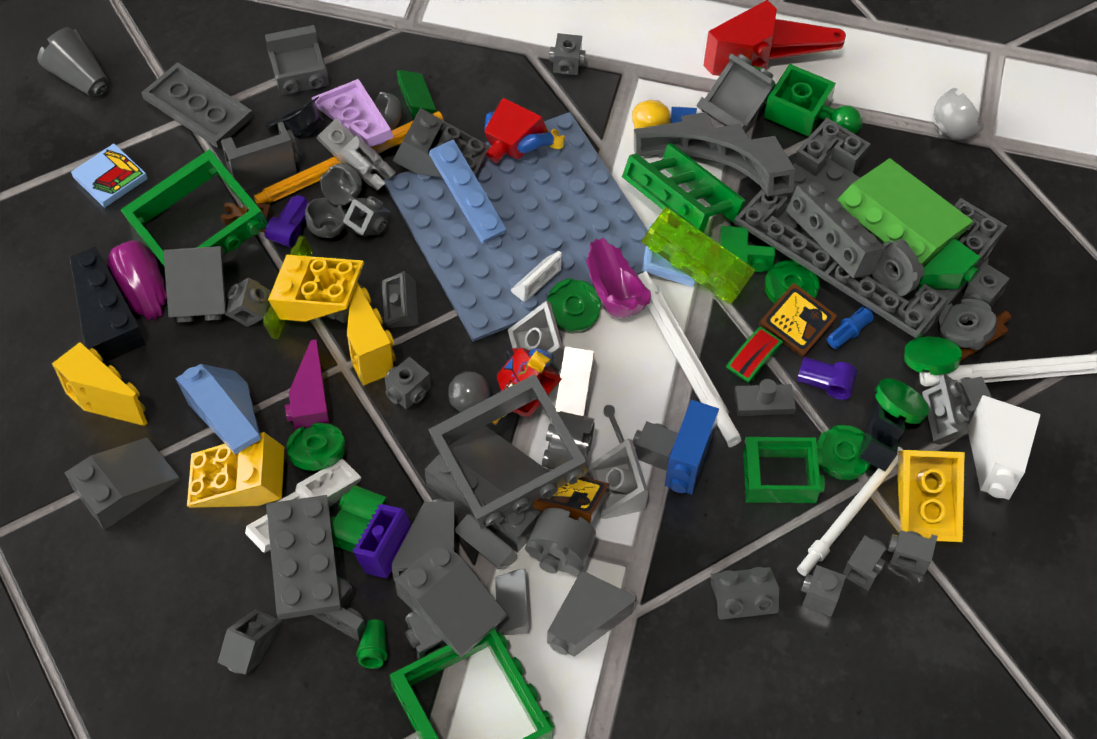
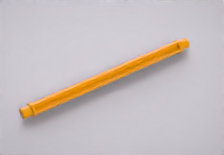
(315, 172)

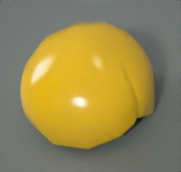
(650, 114)

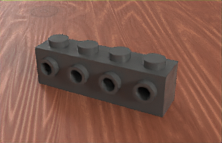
(835, 229)

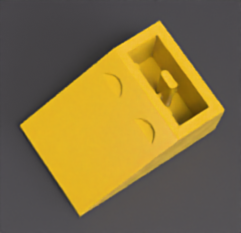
(313, 286)
(368, 342)
(98, 386)
(237, 479)

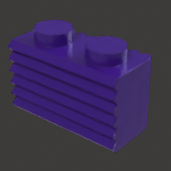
(382, 540)

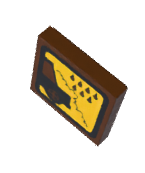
(798, 320)
(580, 499)

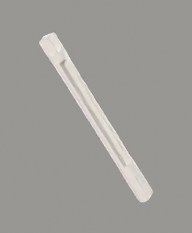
(689, 360)
(1020, 369)

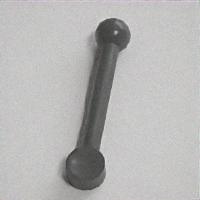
(609, 411)

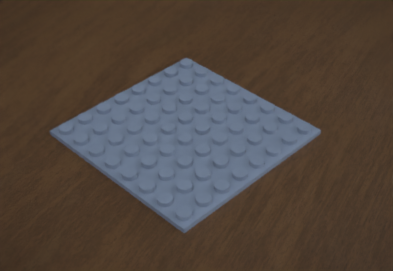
(546, 203)

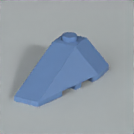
(222, 403)

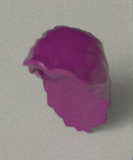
(138, 278)
(615, 281)

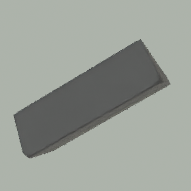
(400, 301)
(485, 542)
(512, 597)

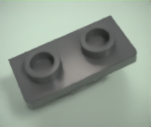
(946, 411)
(745, 593)

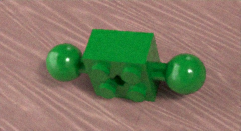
(804, 99)

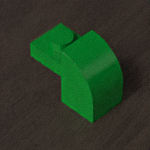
(736, 241)

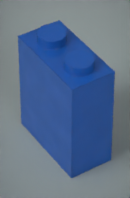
(691, 447)

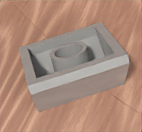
(539, 332)
(627, 484)

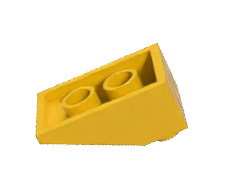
(931, 493)

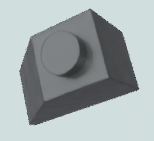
(248, 641)

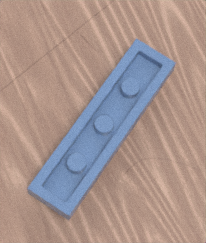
(467, 191)

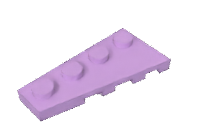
(355, 112)

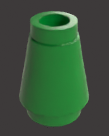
(373, 647)

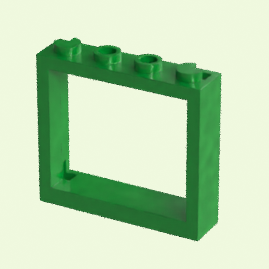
(180, 185)
(446, 657)

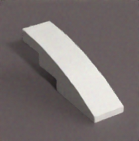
(330, 481)

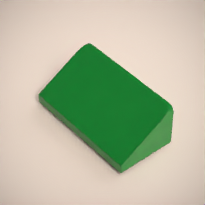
(415, 92)

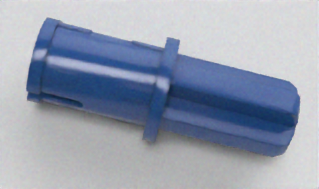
(850, 327)

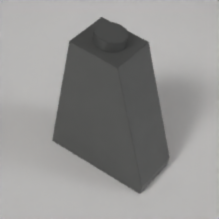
(431, 525)
(588, 614)

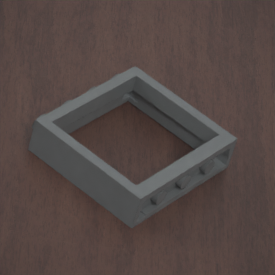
(489, 411)

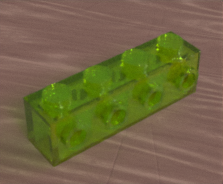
(698, 255)

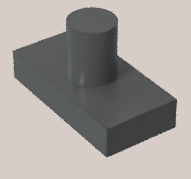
(764, 399)

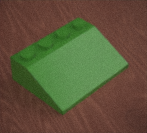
(900, 206)

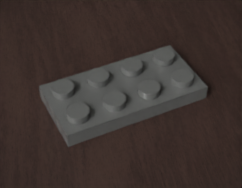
(197, 104)
(302, 557)

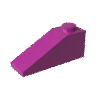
(308, 392)

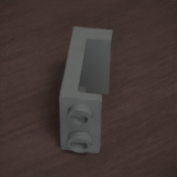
(296, 60)
(738, 93)
(262, 160)
(195, 283)

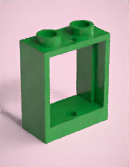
(782, 448)

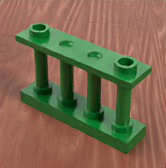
(666, 192)

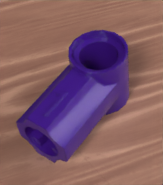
(288, 225)
(835, 379)

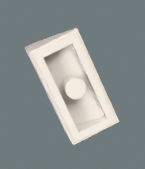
(538, 277)

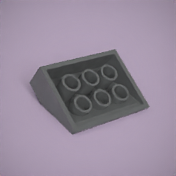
(491, 470)

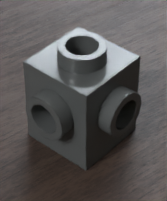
(566, 59)
(367, 216)
(247, 302)
(407, 383)

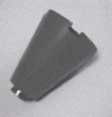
(73, 62)

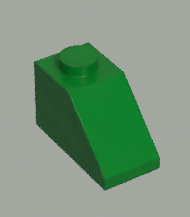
(951, 267)

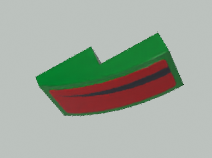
(754, 355)

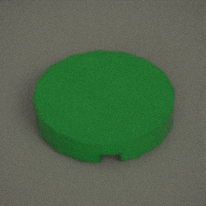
(785, 274)
(574, 305)
(933, 355)
(901, 400)
(316, 446)
(842, 451)

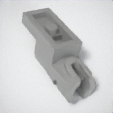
(355, 153)

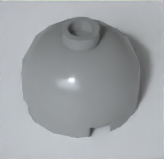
(956, 116)

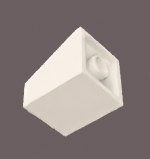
(1001, 444)

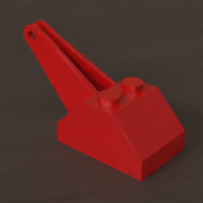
(765, 38)

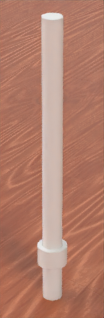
(820, 548)

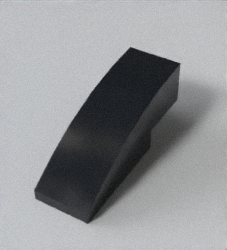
(881, 437)

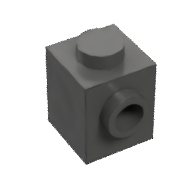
(987, 285)
(654, 444)
(822, 590)

